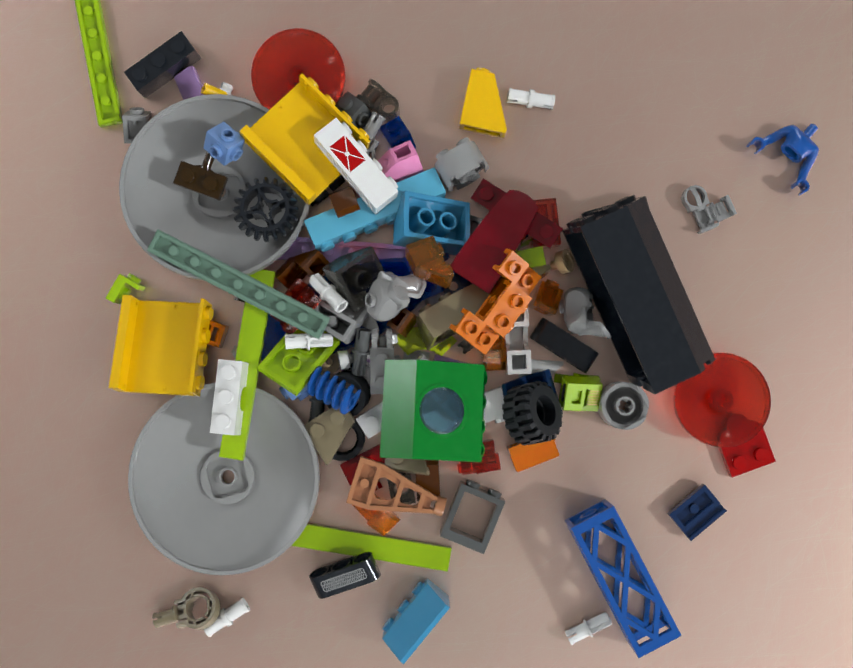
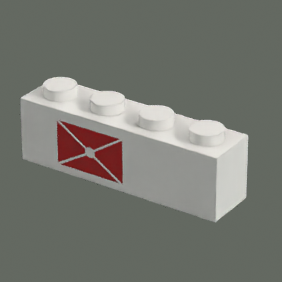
(356, 166)

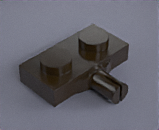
(201, 178)

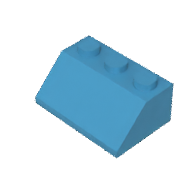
(428, 216)
(415, 619)

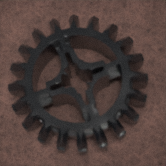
(274, 206)

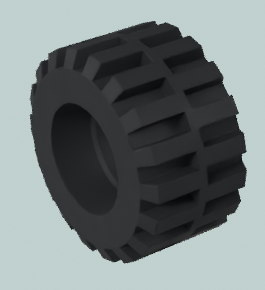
(532, 413)

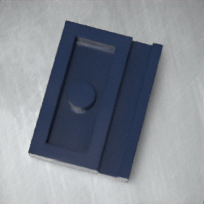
(697, 512)

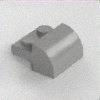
(343, 324)

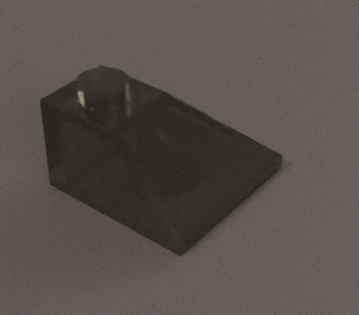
(354, 275)

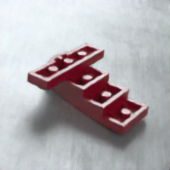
(505, 226)

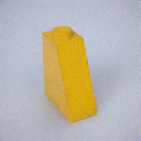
(482, 105)

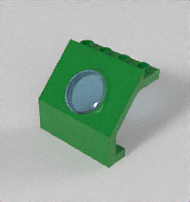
(433, 410)

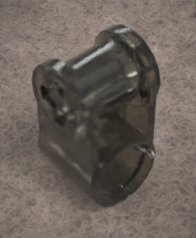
(377, 98)

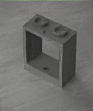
(464, 538)

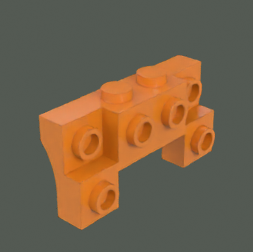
(502, 306)

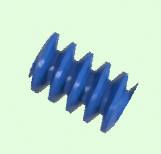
(331, 392)

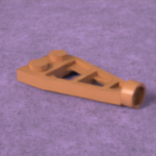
(365, 483)

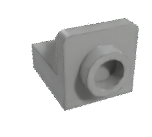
(133, 122)

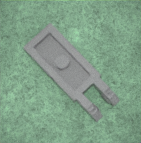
(378, 355)

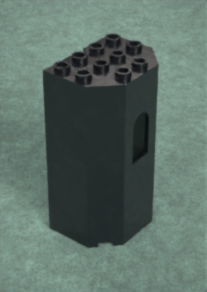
(639, 294)

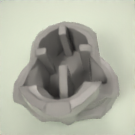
(391, 294)
(578, 313)

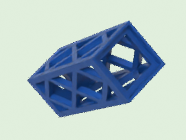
(593, 518)

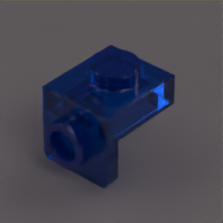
(396, 132)

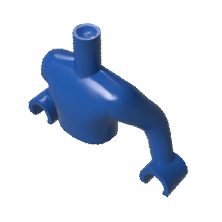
(796, 147)

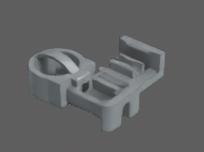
(705, 214)

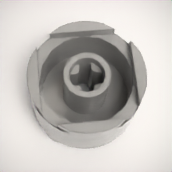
(461, 164)
(635, 409)

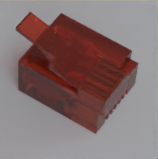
(489, 462)

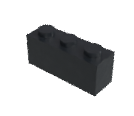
(162, 64)

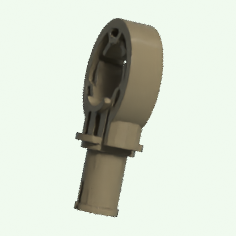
(183, 611)

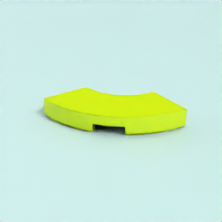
(415, 342)

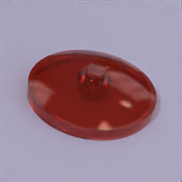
(295, 53)
(723, 402)

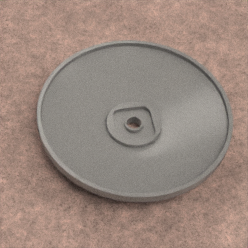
(154, 202)
(200, 517)

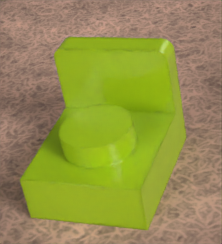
(122, 287)

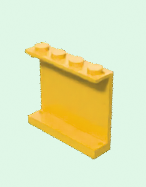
(287, 143)
(161, 347)

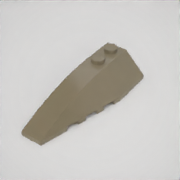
(436, 319)

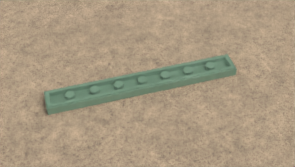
(238, 284)

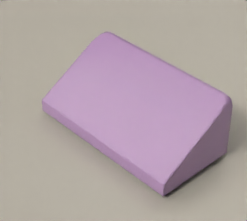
(189, 83)

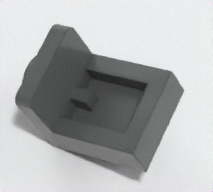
(355, 109)

